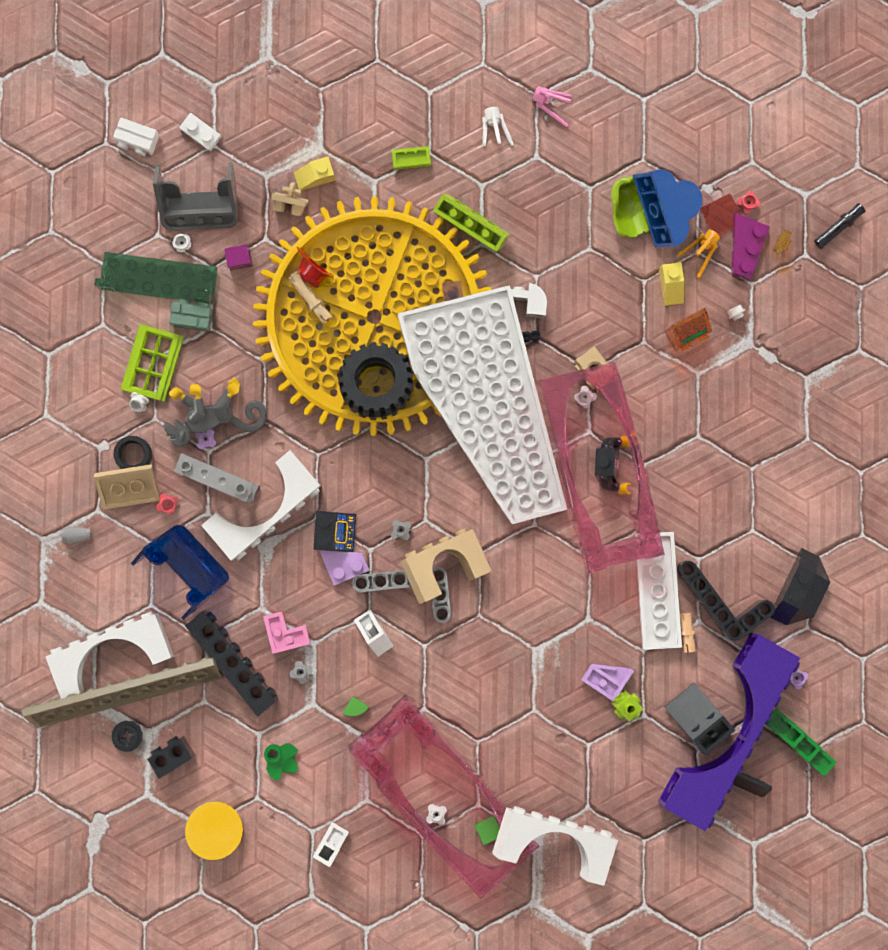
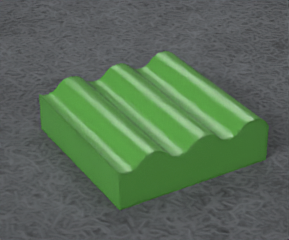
(488, 829)

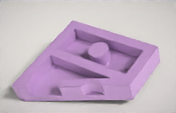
(344, 565)
(607, 679)

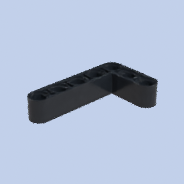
(718, 605)

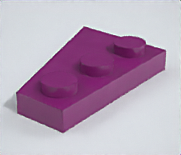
(747, 245)

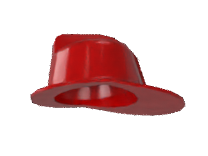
(311, 271)

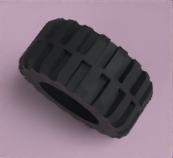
(370, 357)

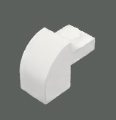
(535, 300)
(330, 844)

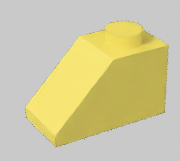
(314, 174)
(672, 283)

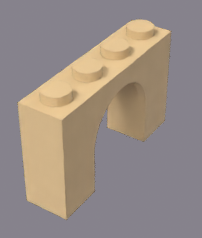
(419, 565)

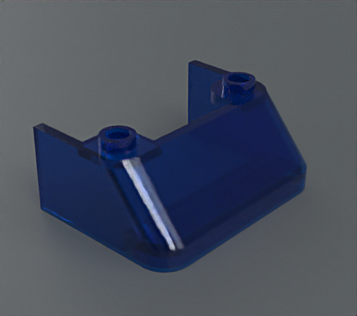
(190, 563)

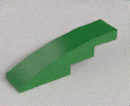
(800, 742)

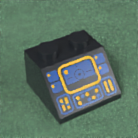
(334, 531)

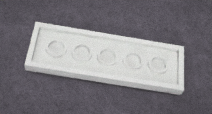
(659, 598)

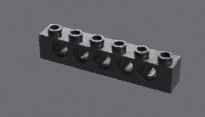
(233, 674)

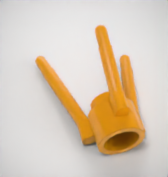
(708, 241)

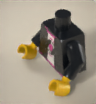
(608, 464)

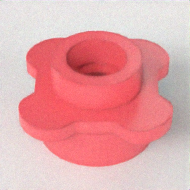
(754, 203)
(170, 509)

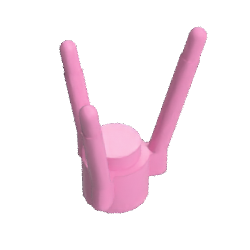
(543, 95)

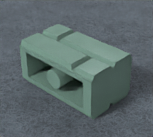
(191, 316)

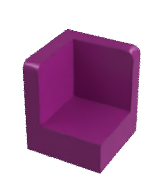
(238, 257)

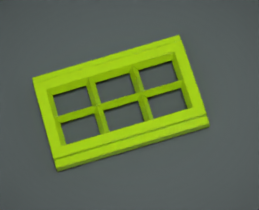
(135, 357)

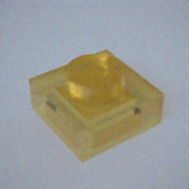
(783, 241)

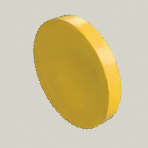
(213, 831)

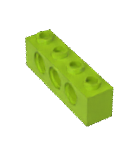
(471, 222)

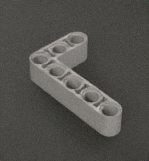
(391, 584)

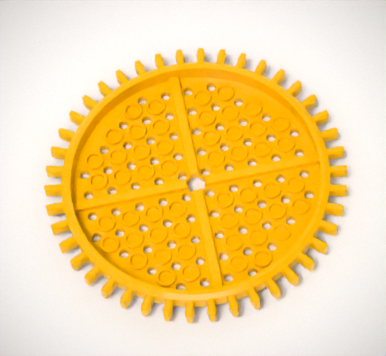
(338, 233)

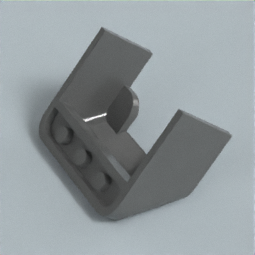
(196, 209)

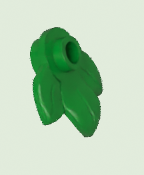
(282, 762)

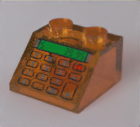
(688, 330)

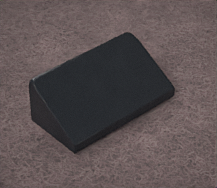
(752, 785)

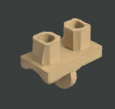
(281, 199)

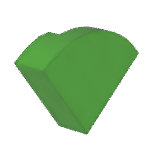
(355, 707)

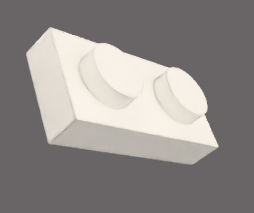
(200, 132)

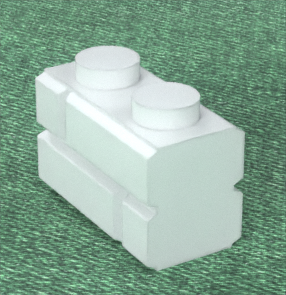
(136, 137)

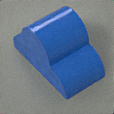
(667, 205)

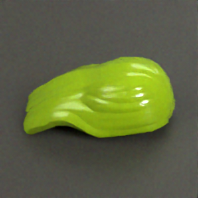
(627, 209)

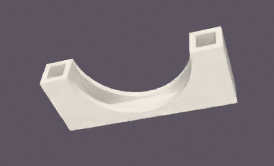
(298, 487)
(68, 663)
(521, 828)

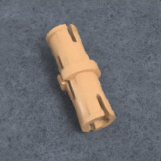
(687, 632)

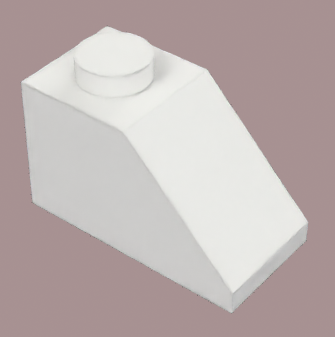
(373, 633)

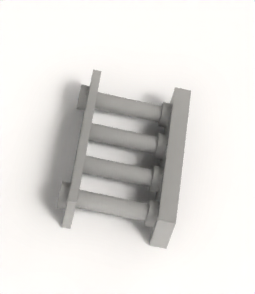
(216, 478)

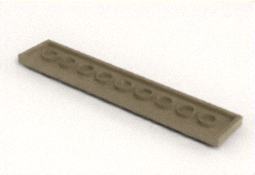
(123, 693)

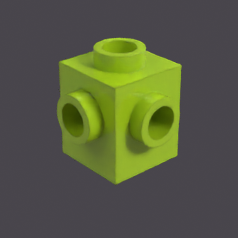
(627, 706)

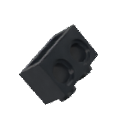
(172, 759)

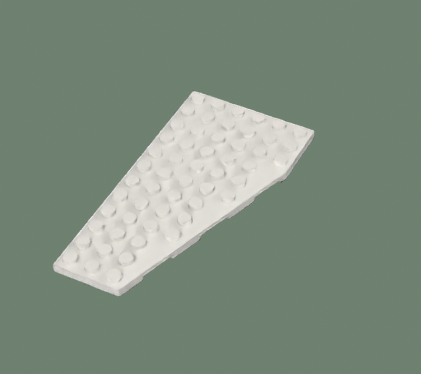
(483, 386)

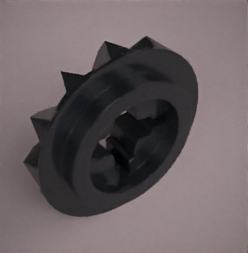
(122, 743)

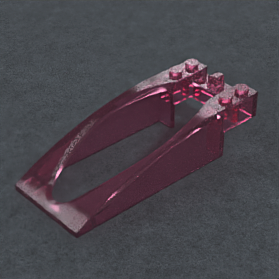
(648, 539)
(366, 751)

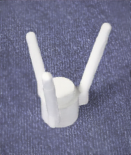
(494, 118)

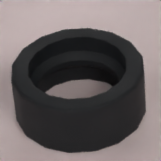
(127, 440)

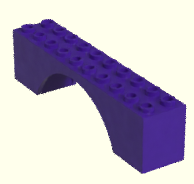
(700, 790)

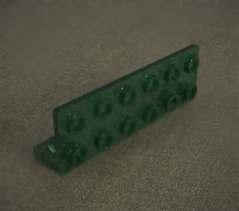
(157, 278)

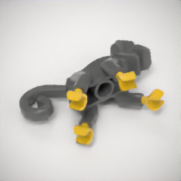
(203, 418)

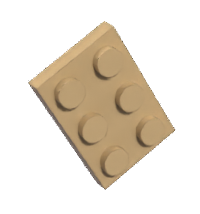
(127, 486)

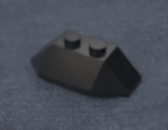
(802, 589)

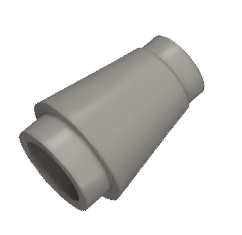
(75, 534)

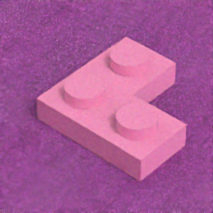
(280, 637)

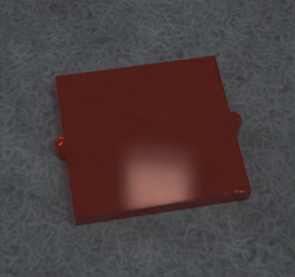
(720, 213)

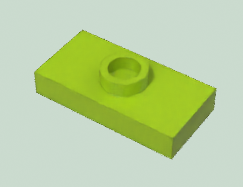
(411, 158)

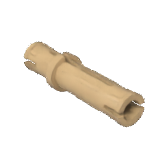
(316, 305)

